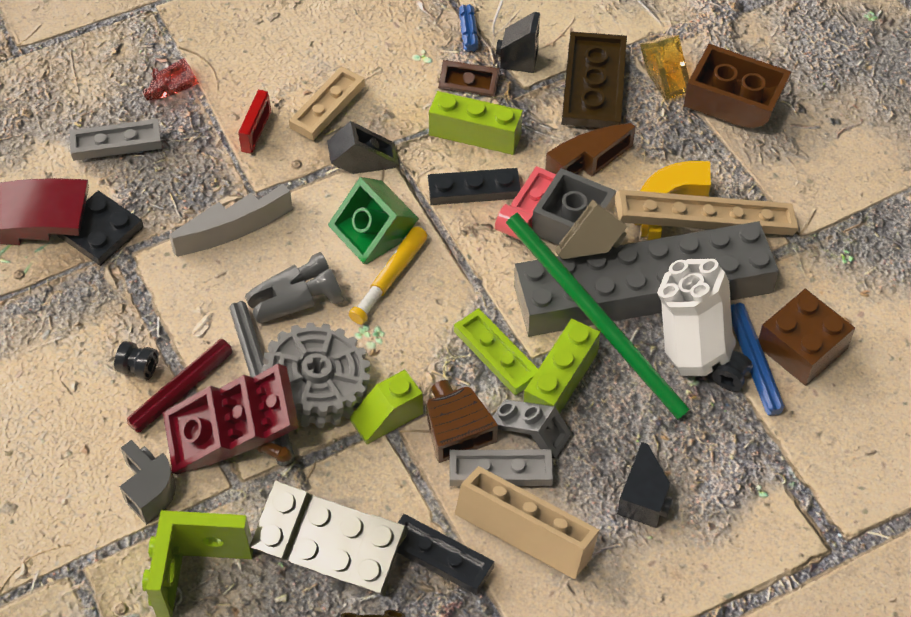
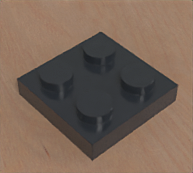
(103, 228)

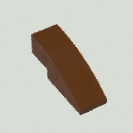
(591, 150)

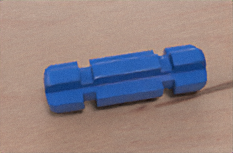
(468, 28)

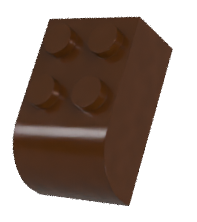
(735, 87)

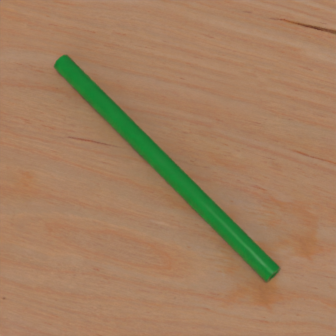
(597, 316)

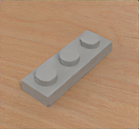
(115, 139)
(516, 466)

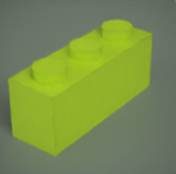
(475, 122)
(564, 366)

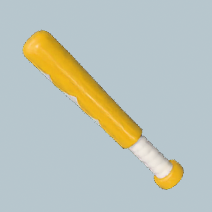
(399, 260)

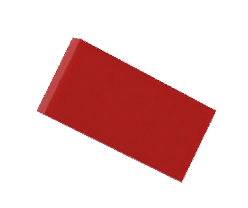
(254, 121)

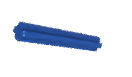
(752, 349)

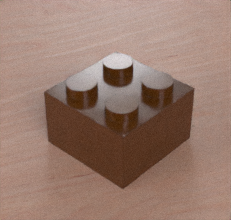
(805, 336)

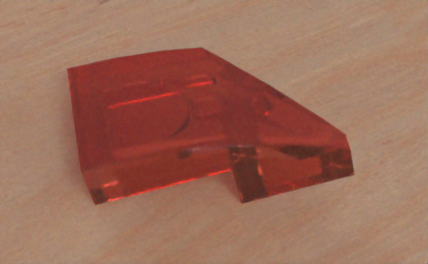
(170, 80)

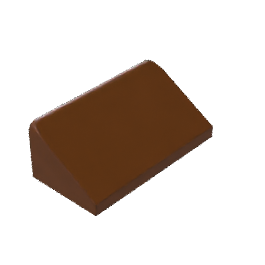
(469, 78)

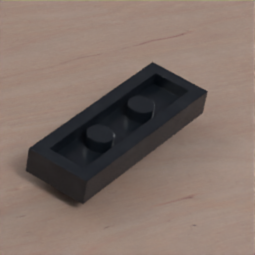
(473, 186)
(444, 556)

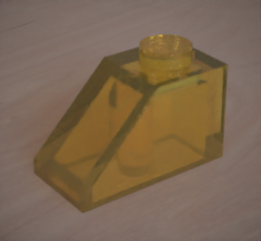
(666, 65)

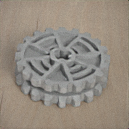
(323, 372)

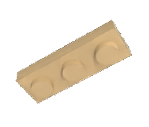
(327, 103)

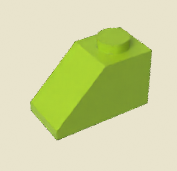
(388, 407)

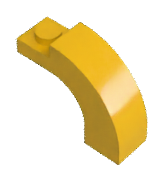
(677, 178)

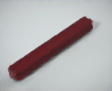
(179, 385)

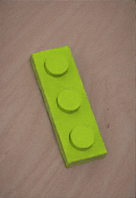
(496, 351)

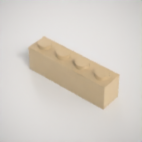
(526, 522)

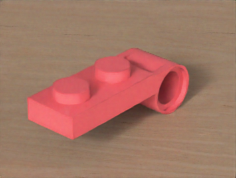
(525, 200)

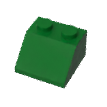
(372, 219)

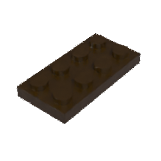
(594, 80)

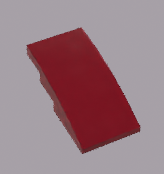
(41, 208)
(230, 419)

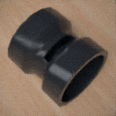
(136, 360)

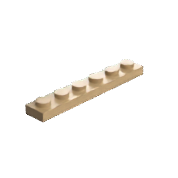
(703, 211)

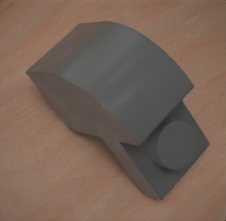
(151, 486)

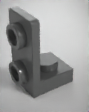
(539, 420)

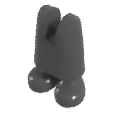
(290, 293)

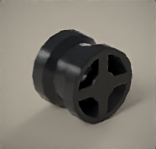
(732, 374)

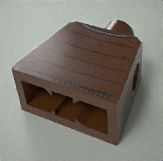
(458, 420)

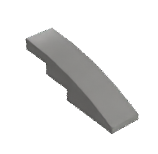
(224, 225)

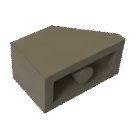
(592, 233)

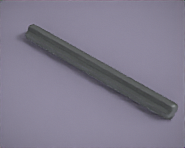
(253, 356)

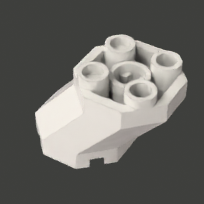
(696, 316)

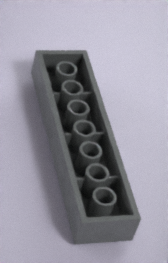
(629, 276)

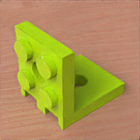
(190, 535)

